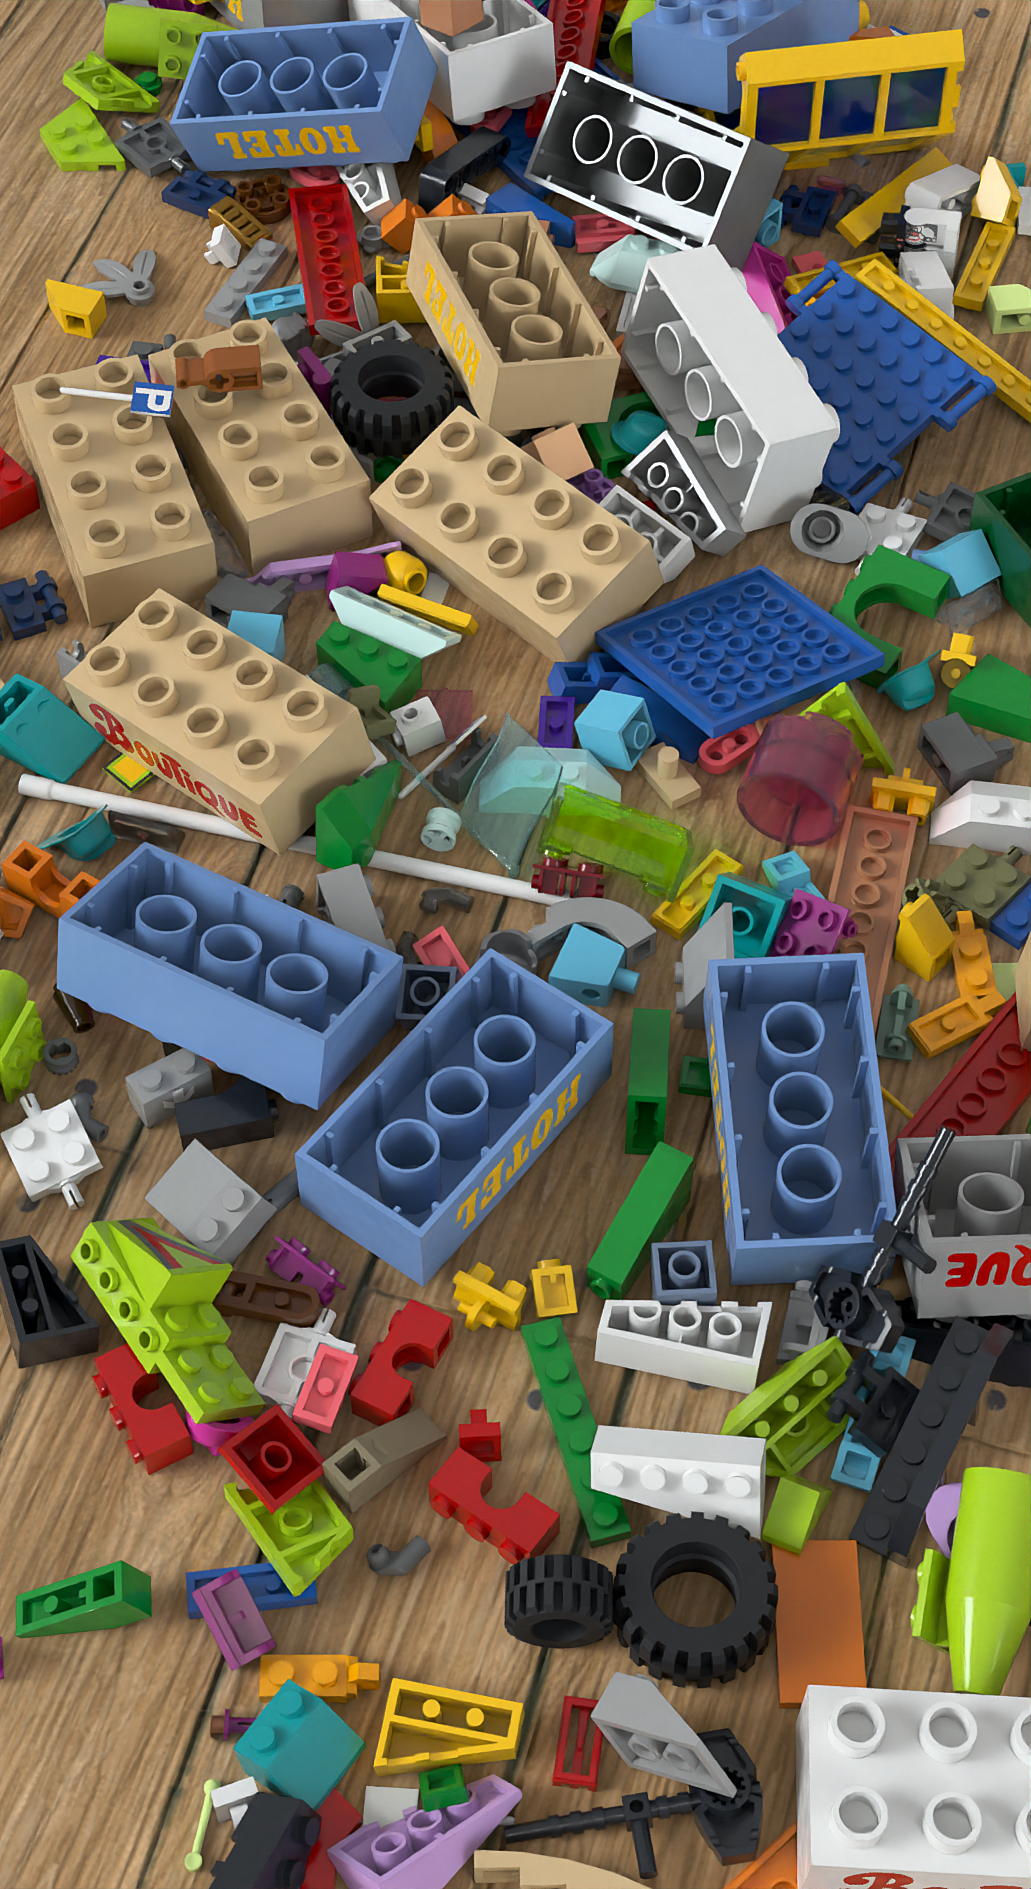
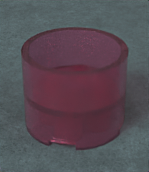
(800, 779)

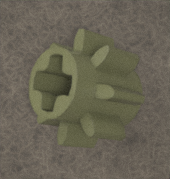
(921, 886)

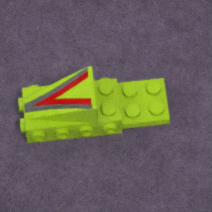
(163, 1307)

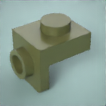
(374, 718)

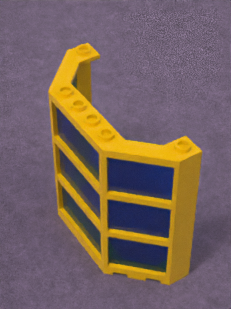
(850, 95)

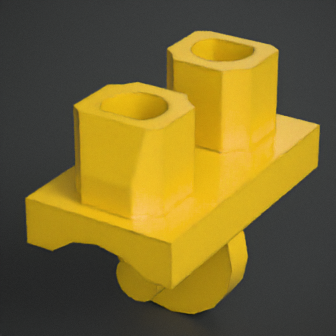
(958, 659)
(903, 794)
(486, 1304)

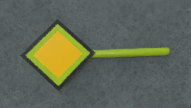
(127, 772)

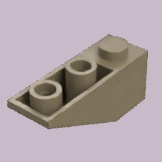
(379, 1458)

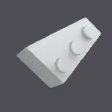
(944, 190)
(928, 277)

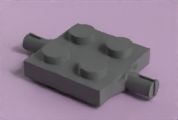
(152, 147)
(949, 511)

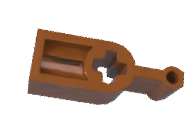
(222, 369)

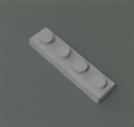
(247, 279)

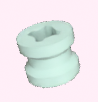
(441, 829)

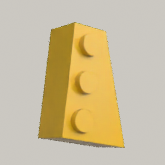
(393, 294)

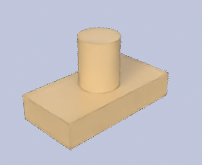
(668, 776)

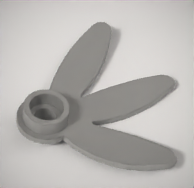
(133, 284)
(339, 333)

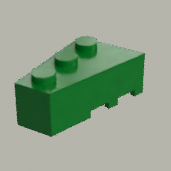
(371, 662)

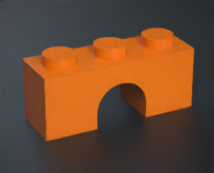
(34, 876)

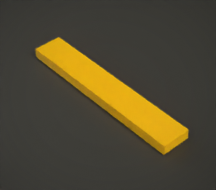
(867, 217)

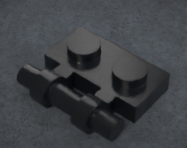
(884, 1410)

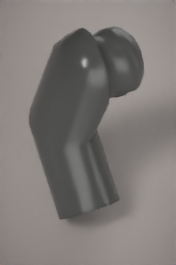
(94, 1128)

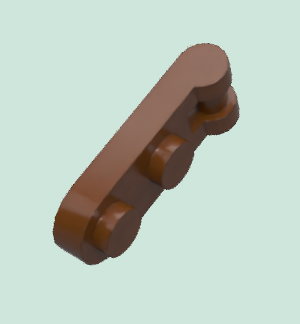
(268, 1300)

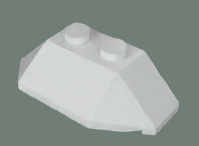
(986, 816)

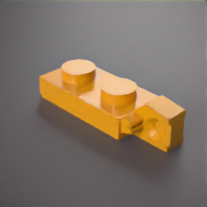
(971, 959)
(954, 1023)
(326, 1676)

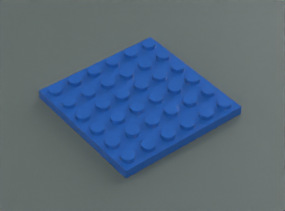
(739, 650)

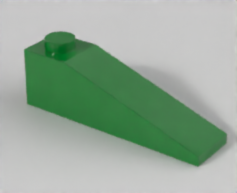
(355, 817)

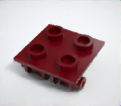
(588, 873)

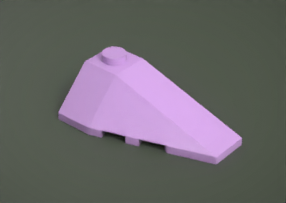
(423, 1846)

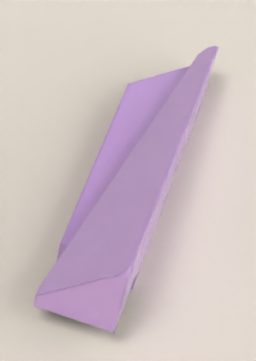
(312, 571)

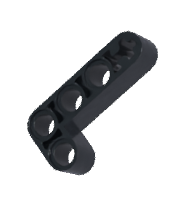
(461, 165)

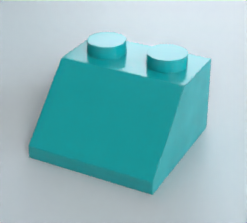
(755, 913)
(298, 1746)

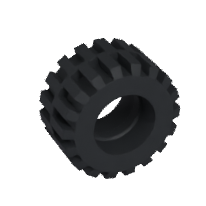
(559, 1601)

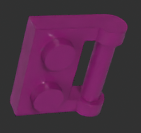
(316, 376)

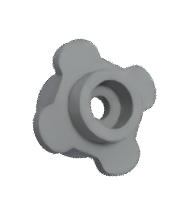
(371, 239)

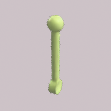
(193, 1861)

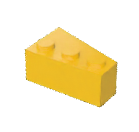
(442, 1727)

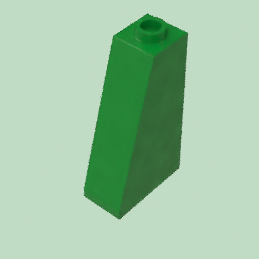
(994, 699)
(647, 1080)
(643, 1219)

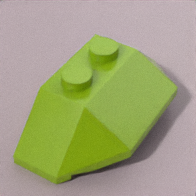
(793, 1408)

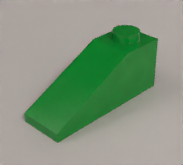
(86, 1602)

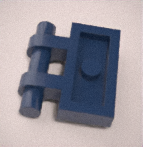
(196, 192)
(812, 211)
(20, 605)

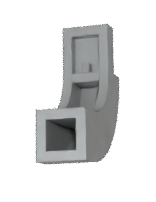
(600, 916)

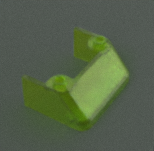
(617, 838)

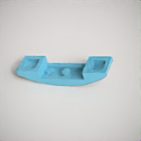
(855, 1463)

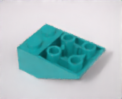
(43, 731)

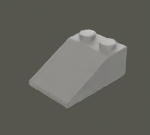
(710, 942)
(210, 1203)
(655, 1736)

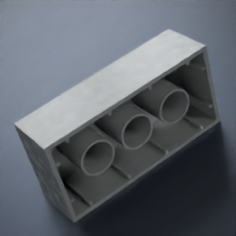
(655, 165)

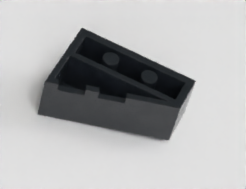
(39, 1308)
(269, 1845)

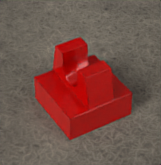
(480, 1437)

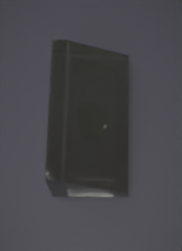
(142, 830)

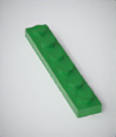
(573, 1428)

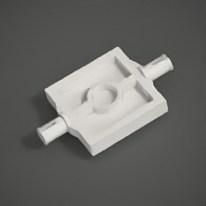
(891, 529)
(51, 1151)
(291, 1359)

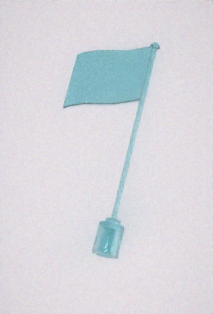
(506, 791)

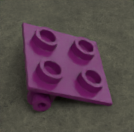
(812, 927)

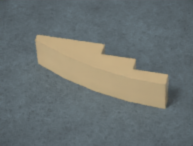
(544, 1872)

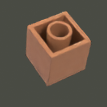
(450, 15)

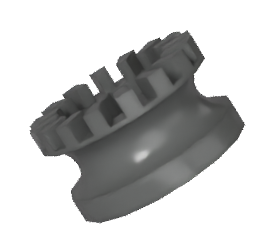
(62, 1064)

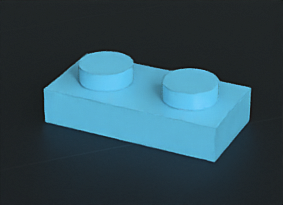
(276, 303)

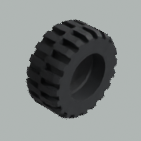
(386, 371)
(703, 1548)

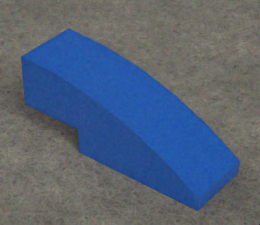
(586, 678)
(668, 723)

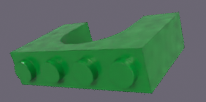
(600, 445)
(890, 579)

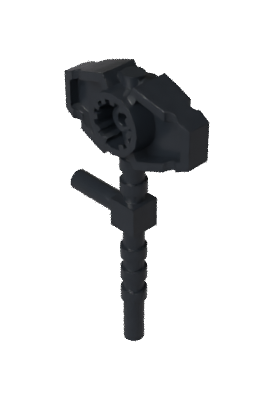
(851, 1299)
(726, 1823)

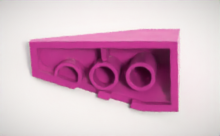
(764, 280)

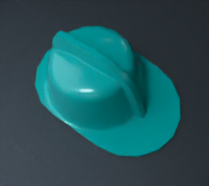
(638, 431)
(911, 686)
(84, 839)

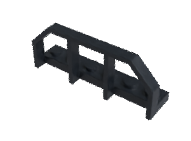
(929, 1438)

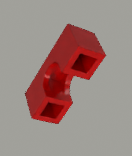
(413, 1336)
(155, 1435)
(516, 1531)

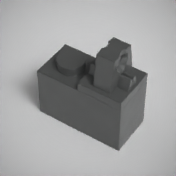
(242, 595)
(959, 754)

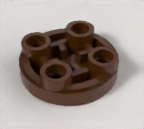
(264, 199)

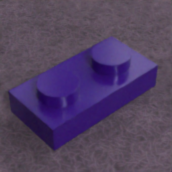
(556, 721)

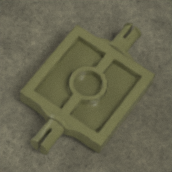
(982, 884)

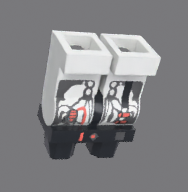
(921, 231)

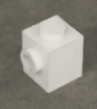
(417, 726)

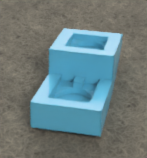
(788, 873)

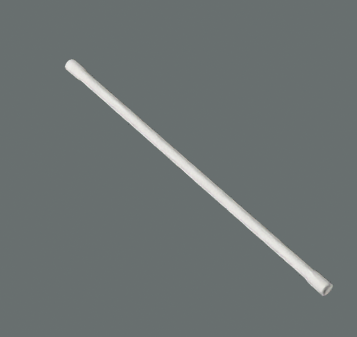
(51, 790)

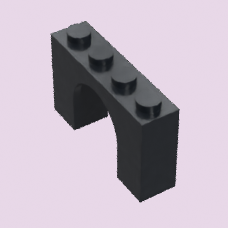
(227, 1118)

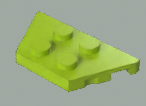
(107, 87)
(80, 141)
(844, 708)
(298, 1536)

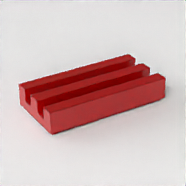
(575, 1778)

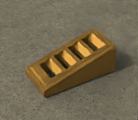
(229, 210)

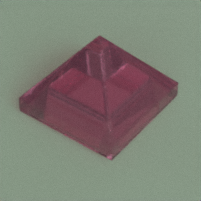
(832, 183)

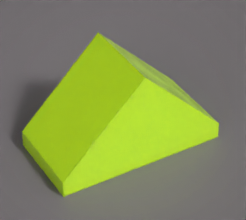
(795, 1512)

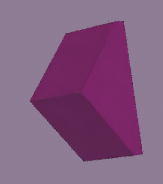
(357, 571)

